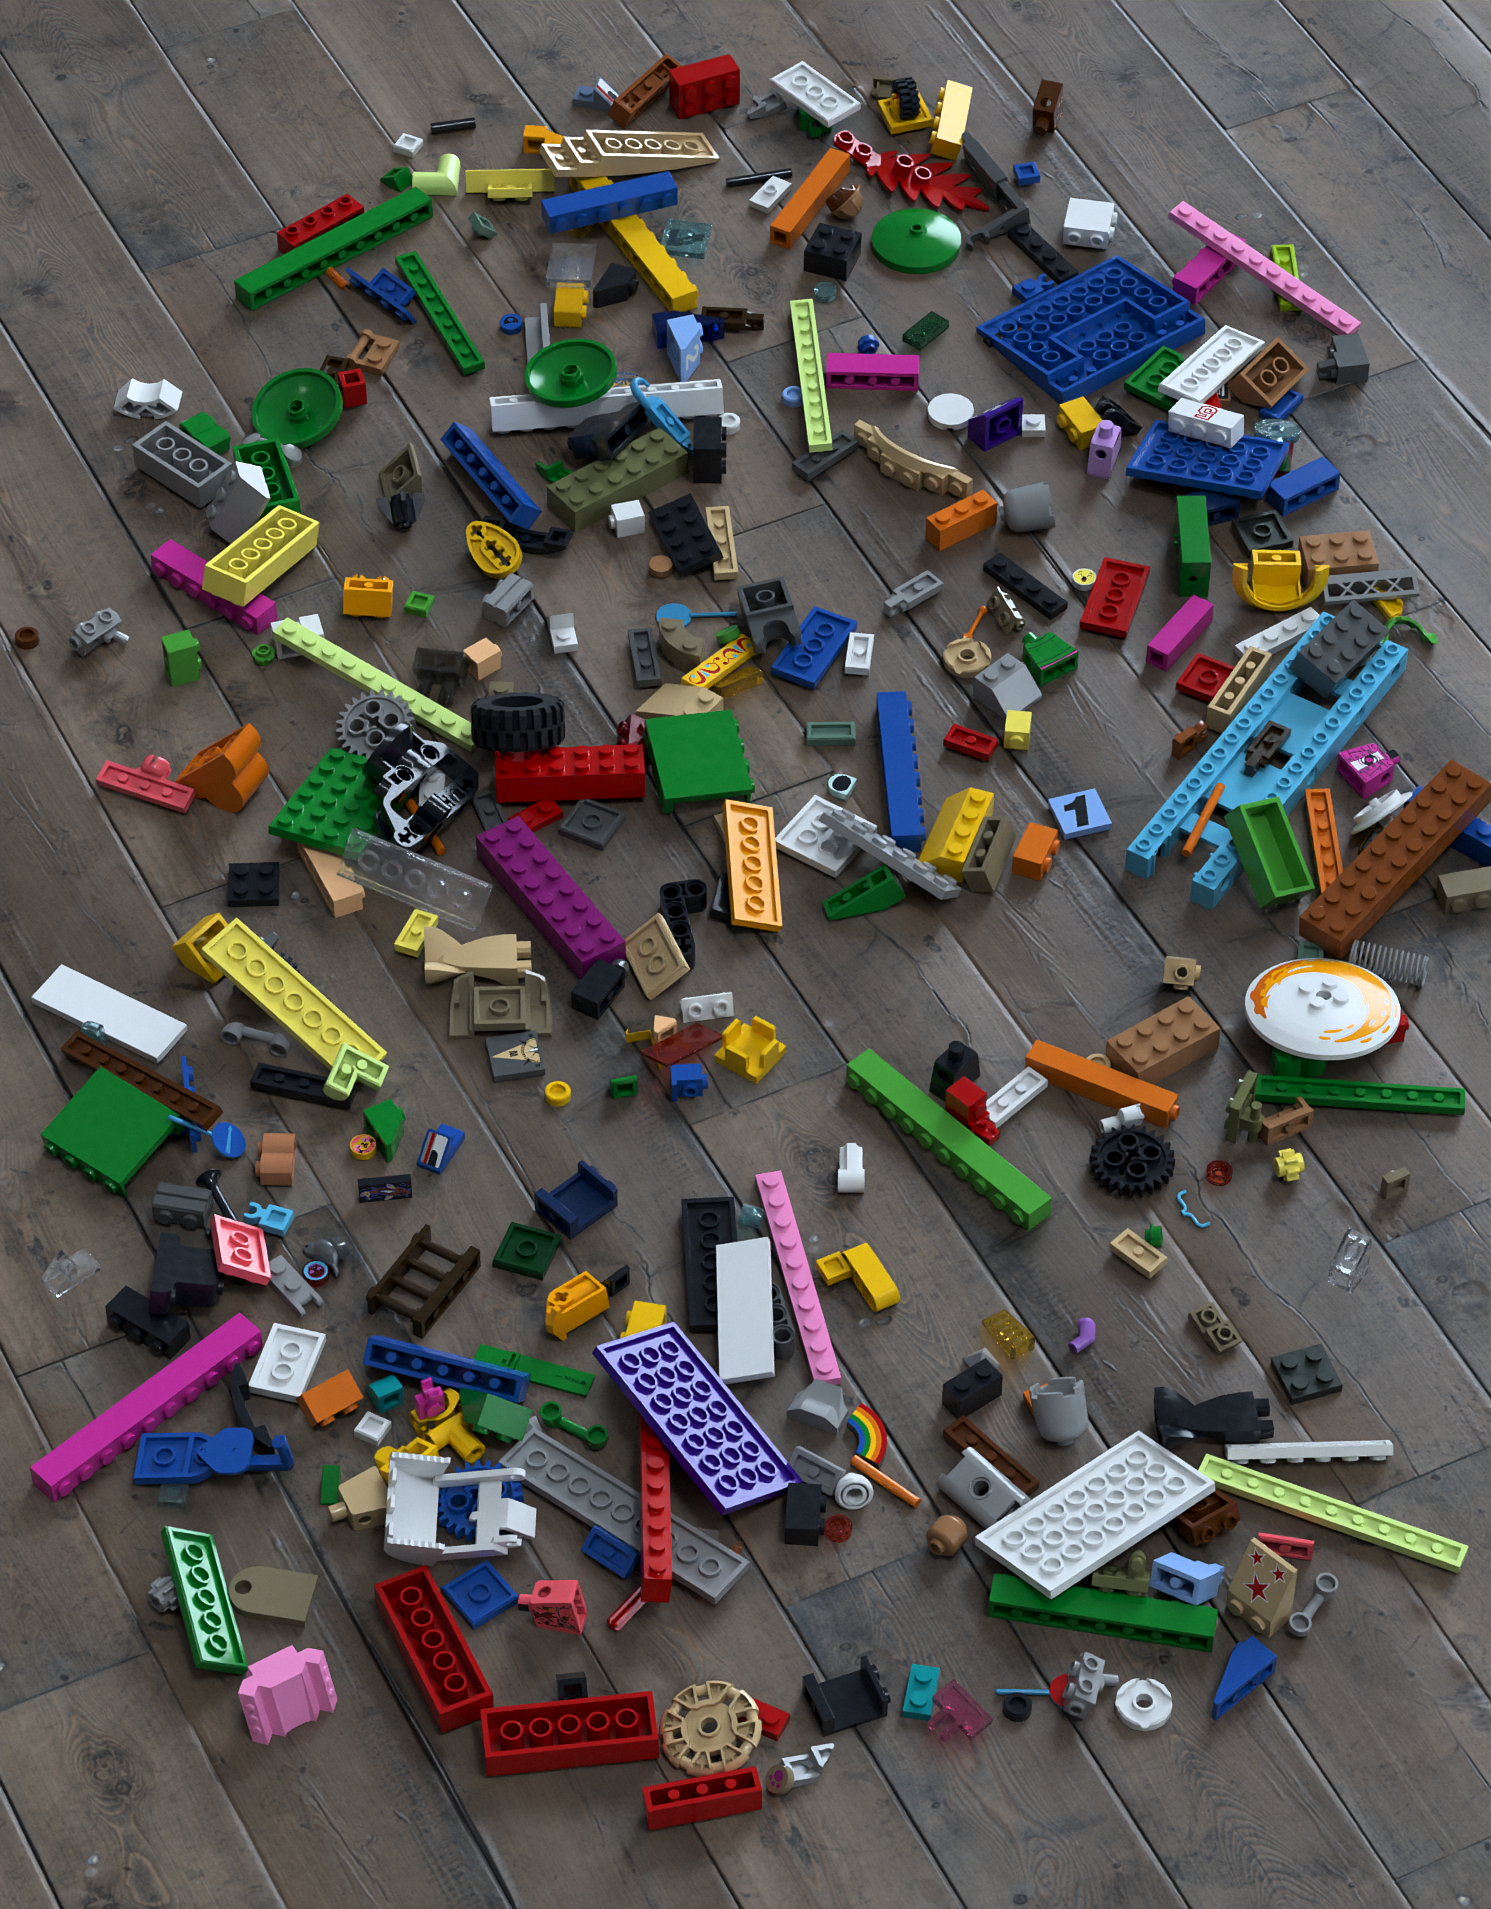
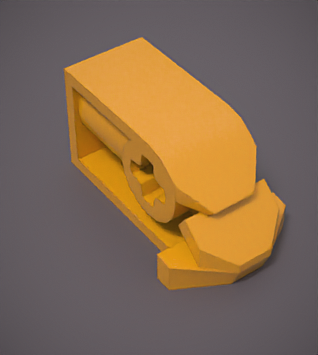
(574, 1304)

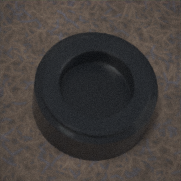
(1017, 1707)

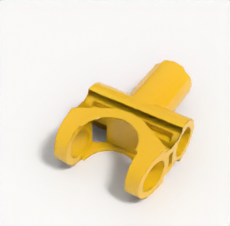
(450, 1429)

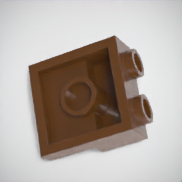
(1207, 1518)

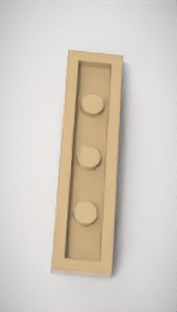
(720, 525)

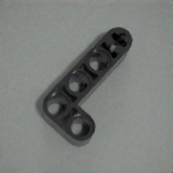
(678, 901)

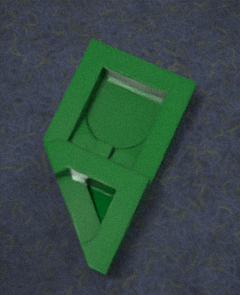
(552, 472)

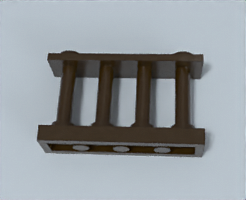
(436, 1300)

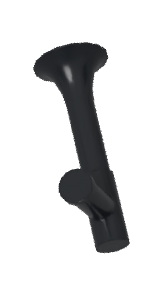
(210, 1180)

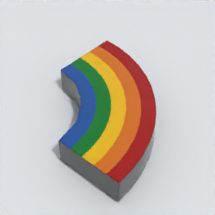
(870, 1434)

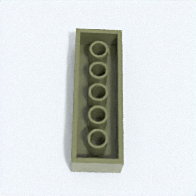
(630, 475)

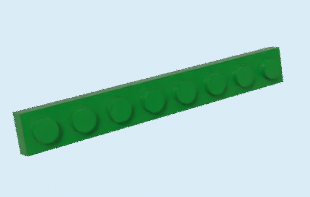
(440, 313)
(1361, 1094)

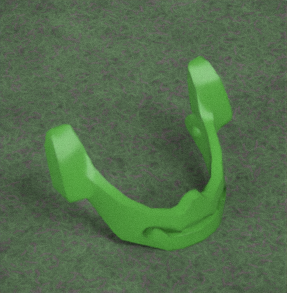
(1426, 637)

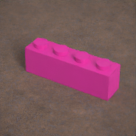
(1202, 274)
(872, 371)

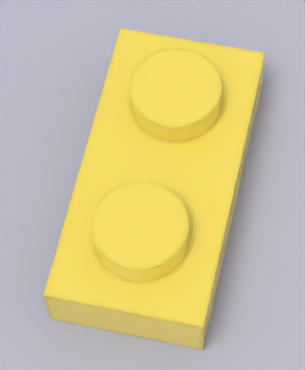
(412, 936)

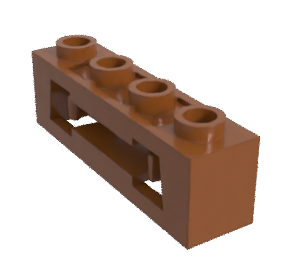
(643, 92)

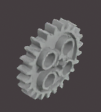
(390, 711)

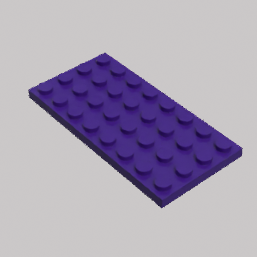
(697, 1417)

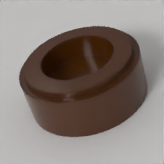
(27, 638)

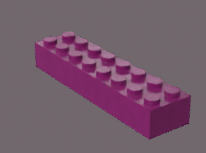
(549, 896)

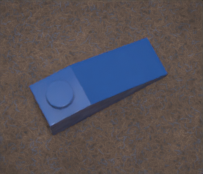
(1247, 1668)

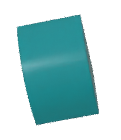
(385, 1393)

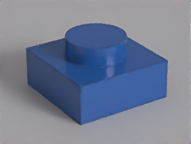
(1026, 173)

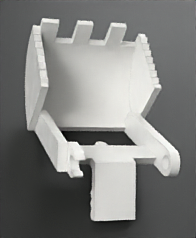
(414, 1509)

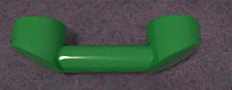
(553, 1418)

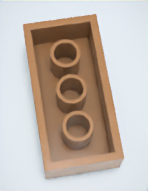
(1164, 1042)

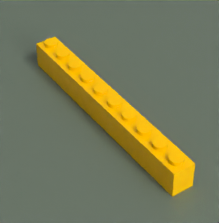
(646, 254)

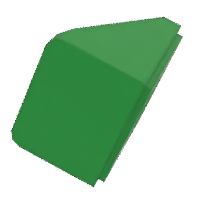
(398, 178)
(623, 1087)

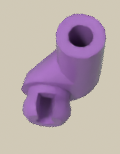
(1086, 1335)

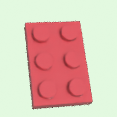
(240, 1250)

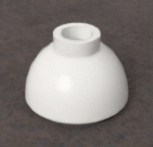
(853, 1491)

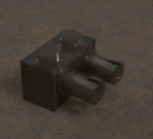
(439, 668)

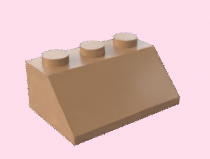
(1268, 375)

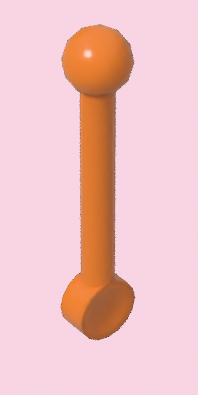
(982, 611)

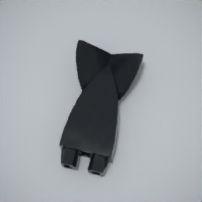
(1222, 1418)

